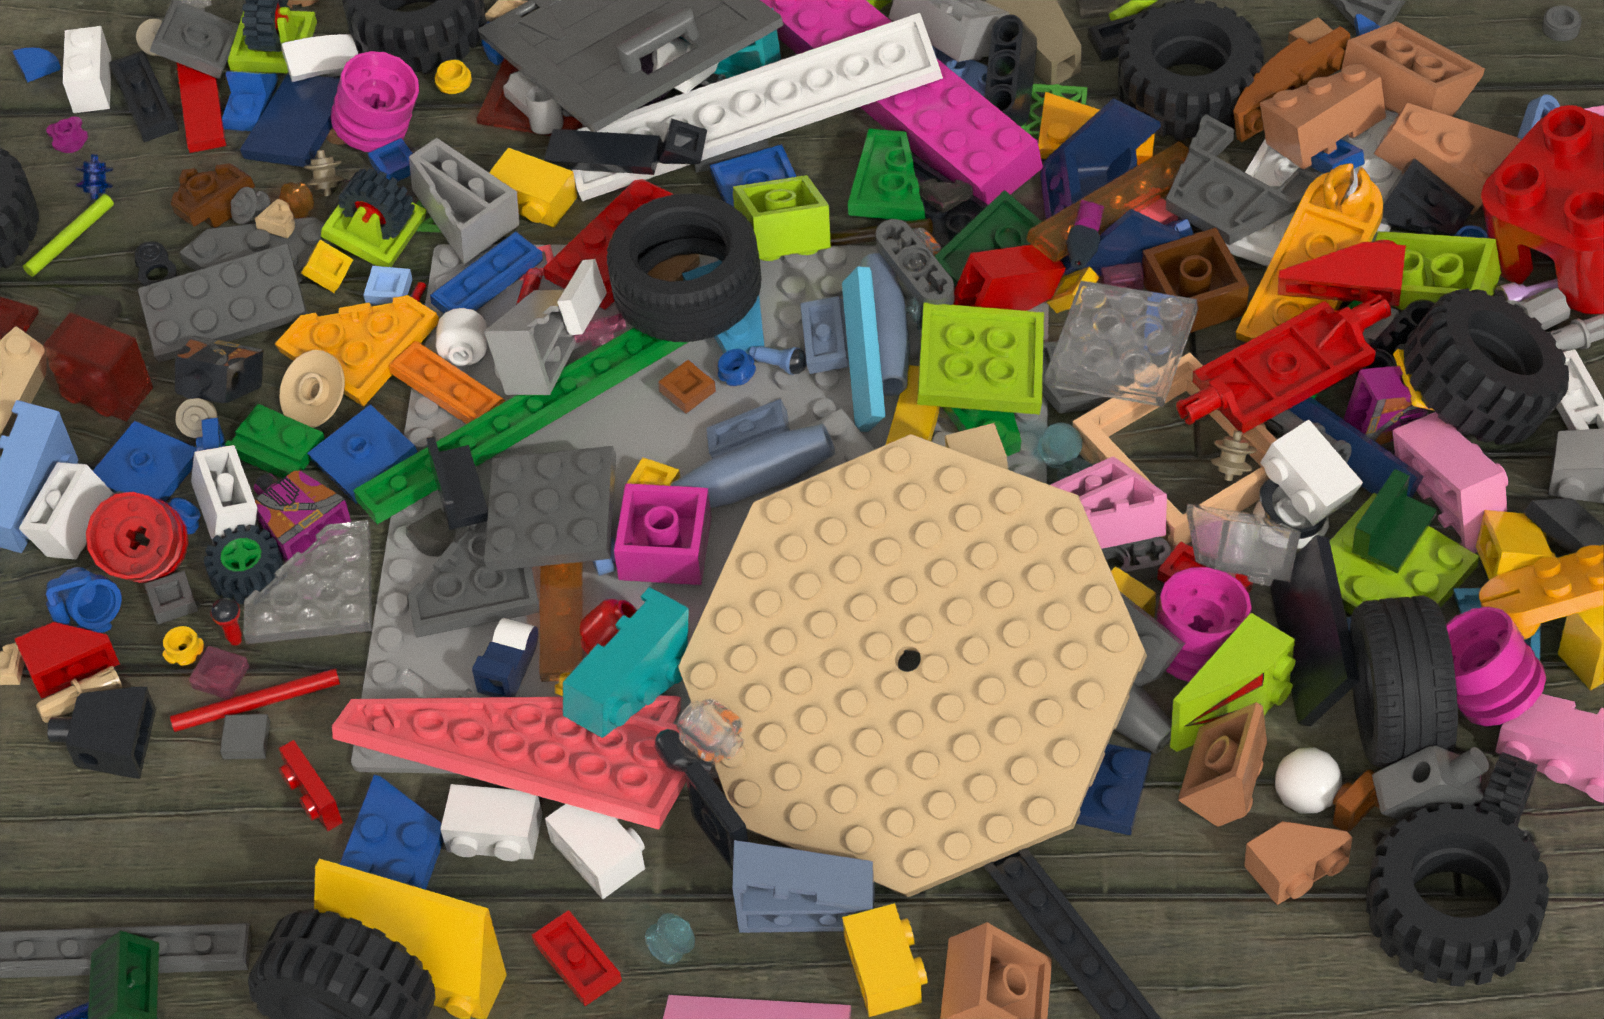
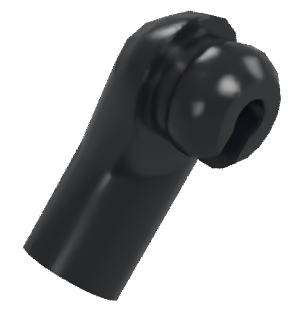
(674, 753)

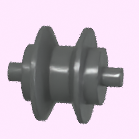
(248, 205)

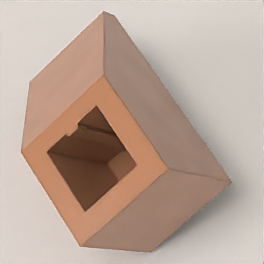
(1294, 857)

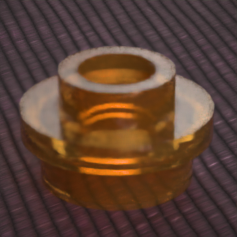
(298, 198)

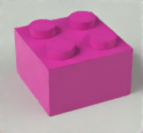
(663, 534)

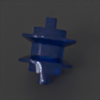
(94, 177)

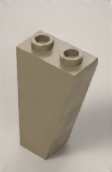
(1057, 44)

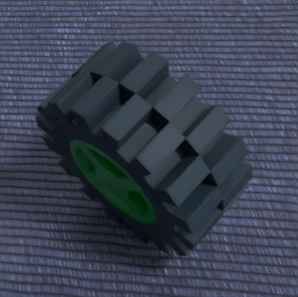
(229, 557)

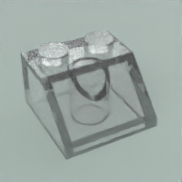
(1242, 543)

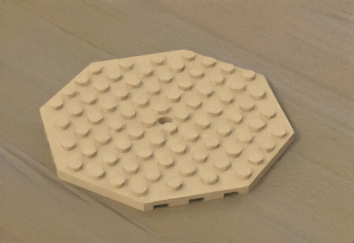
(1013, 680)

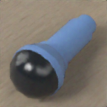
(790, 360)

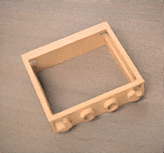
(1116, 414)

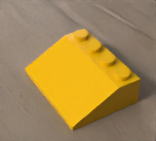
(444, 933)

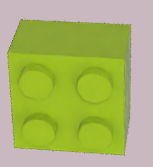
(785, 216)

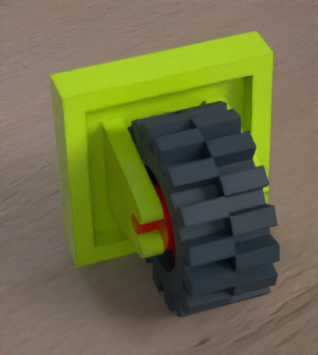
(262, 32)
(373, 218)

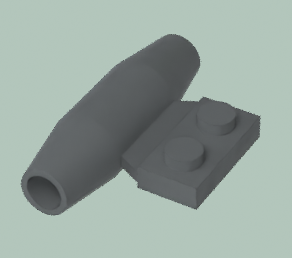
(1142, 717)

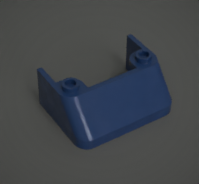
(1090, 160)

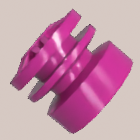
(374, 100)
(1202, 611)
(1493, 667)

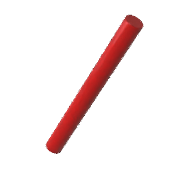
(255, 700)

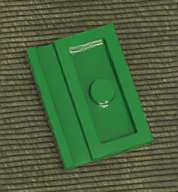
(275, 442)

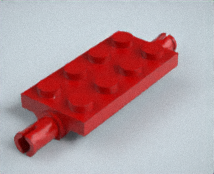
(1285, 365)

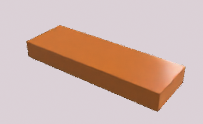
(443, 383)

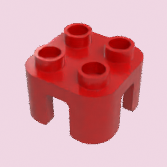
(1553, 201)

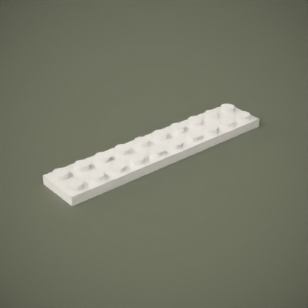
(783, 95)

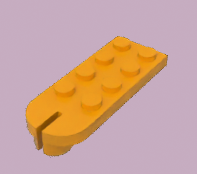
(1317, 228)
(1548, 589)

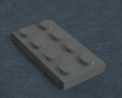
(223, 301)

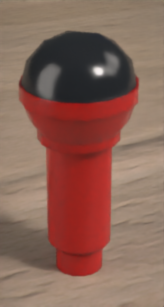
(226, 614)

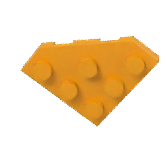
(361, 340)

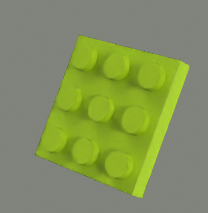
(981, 358)
(1430, 570)

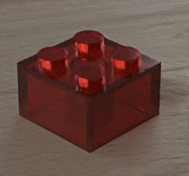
(98, 367)

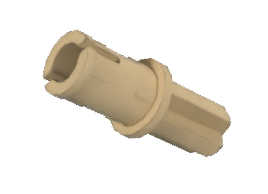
(65, 700)

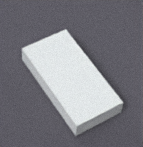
(582, 297)

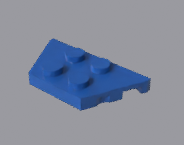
(393, 837)

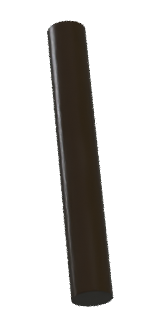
(868, 234)

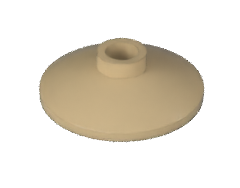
(312, 388)

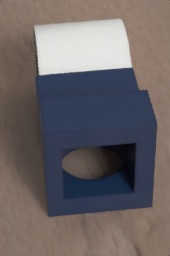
(505, 658)

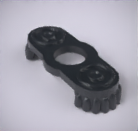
(152, 256)

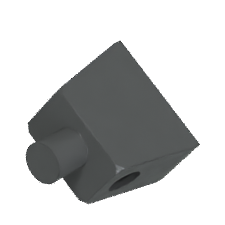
(1429, 780)

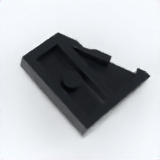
(1424, 203)

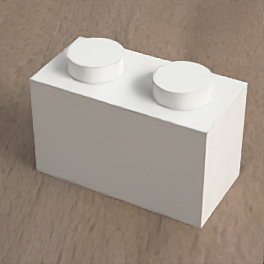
(87, 69)
(1310, 472)
(222, 490)
(63, 510)
(491, 822)
(596, 847)

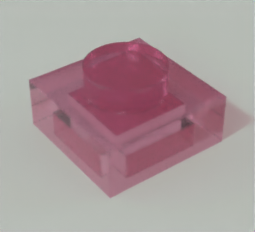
(1123, 275)
(602, 329)
(219, 672)

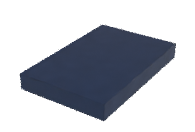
(293, 122)

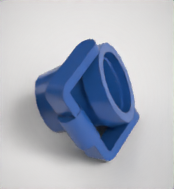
(87, 597)

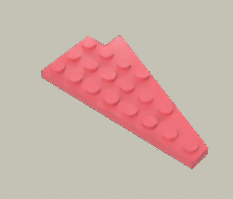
(528, 748)

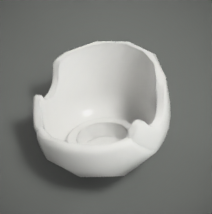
(1308, 780)

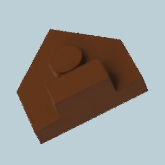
(208, 194)

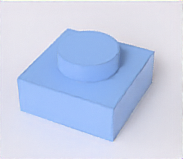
(387, 284)

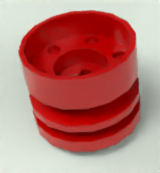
(113, 535)

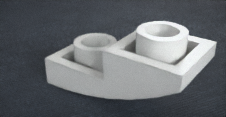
(318, 55)

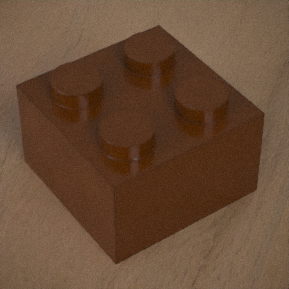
(1199, 270)

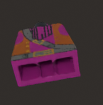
(1381, 404)
(296, 510)

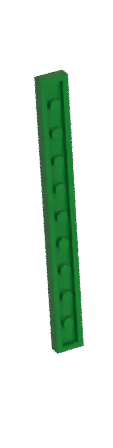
(515, 420)

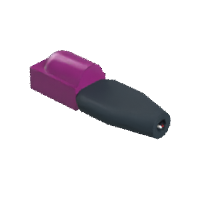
(1084, 236)

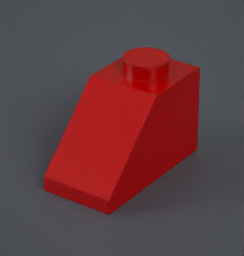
(64, 653)

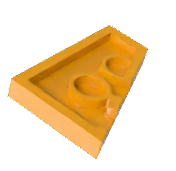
(1064, 117)

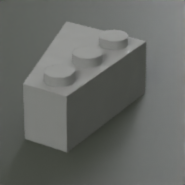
(954, 26)
(462, 199)
(531, 344)
(1578, 465)

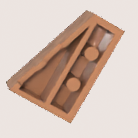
(1322, 112)
(1449, 147)

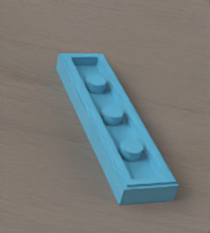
(863, 349)

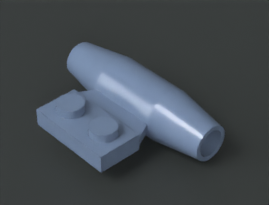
(826, 329)
(757, 454)

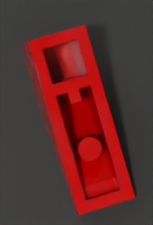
(1349, 274)

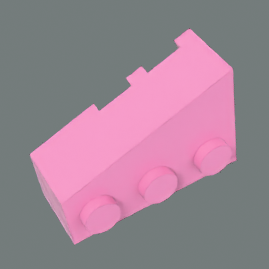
(1454, 473)
(1118, 502)
(1561, 741)

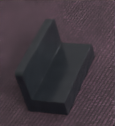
(457, 485)

